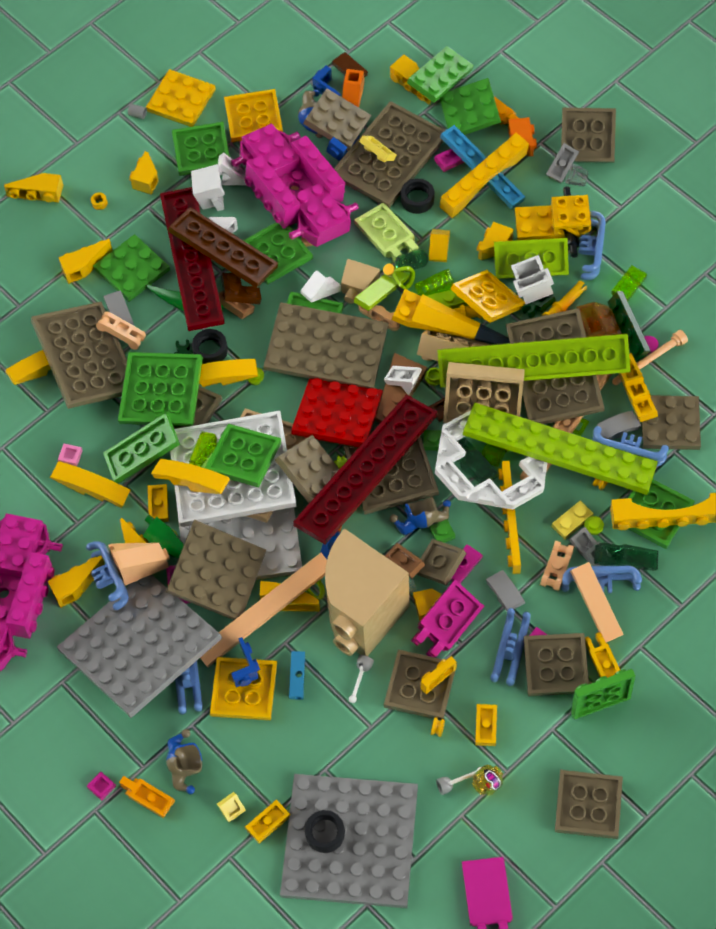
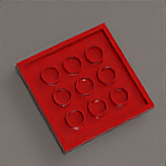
(337, 412)

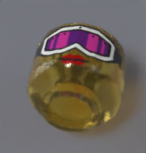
(487, 780)

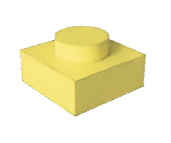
(231, 807)

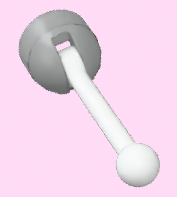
(364, 664)
(445, 784)

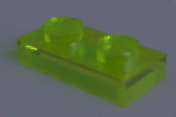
(630, 282)

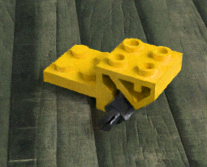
(564, 218)

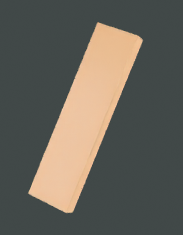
(596, 602)

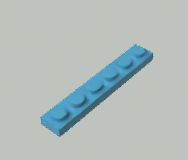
(472, 157)

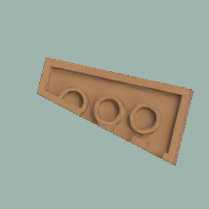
(393, 394)

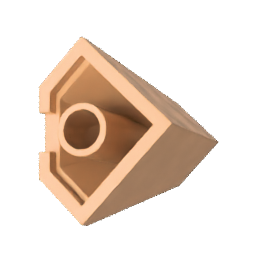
(138, 560)

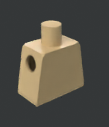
(357, 278)

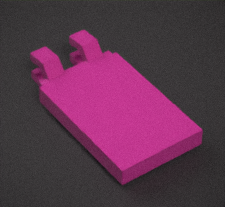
(448, 618)
(487, 892)

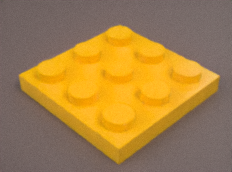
(180, 98)
(251, 112)
(488, 296)
(245, 702)

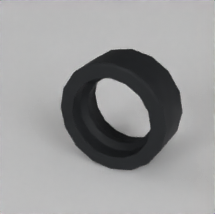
(417, 184)
(210, 334)
(319, 816)

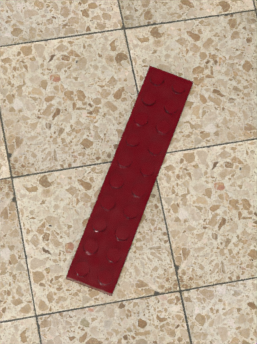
(192, 267)
(365, 469)

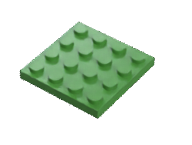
(159, 386)

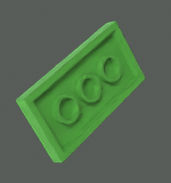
(440, 74)
(141, 448)

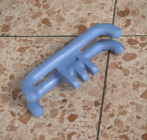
(593, 246)
(631, 446)
(108, 574)
(605, 575)
(510, 647)
(189, 679)

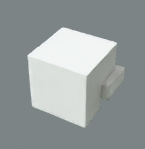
(208, 187)
(532, 280)

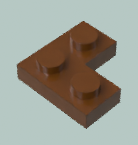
(235, 292)

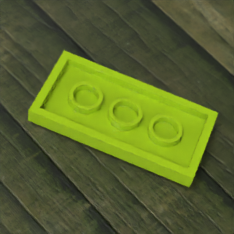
(552, 253)

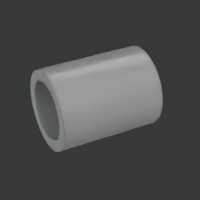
(137, 111)

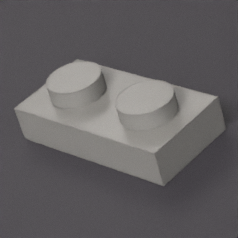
(562, 163)

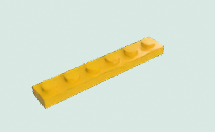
(510, 524)

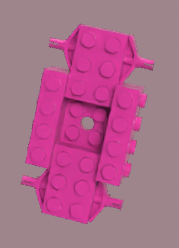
(278, 163)
(25, 576)

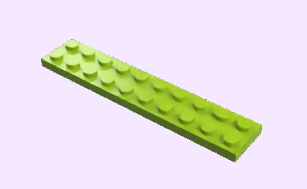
(546, 358)
(560, 448)

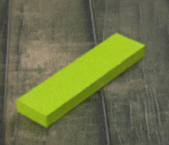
(380, 290)

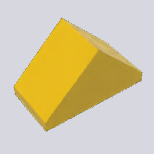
(439, 245)

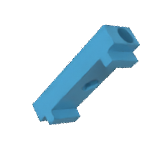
(296, 687)

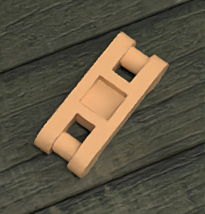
(381, 314)
(121, 330)
(557, 565)

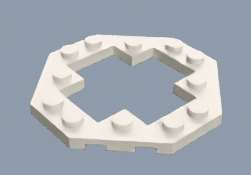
(486, 492)

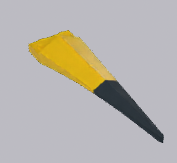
(428, 314)

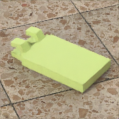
(386, 231)

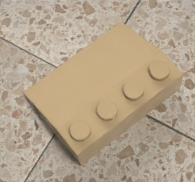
(482, 384)

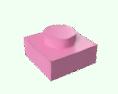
(70, 454)

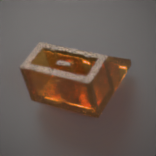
(598, 320)

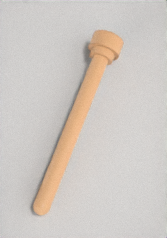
(678, 339)

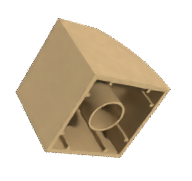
(363, 594)

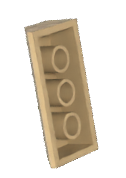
(433, 340)

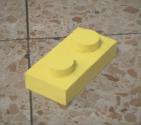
(373, 145)
(572, 520)

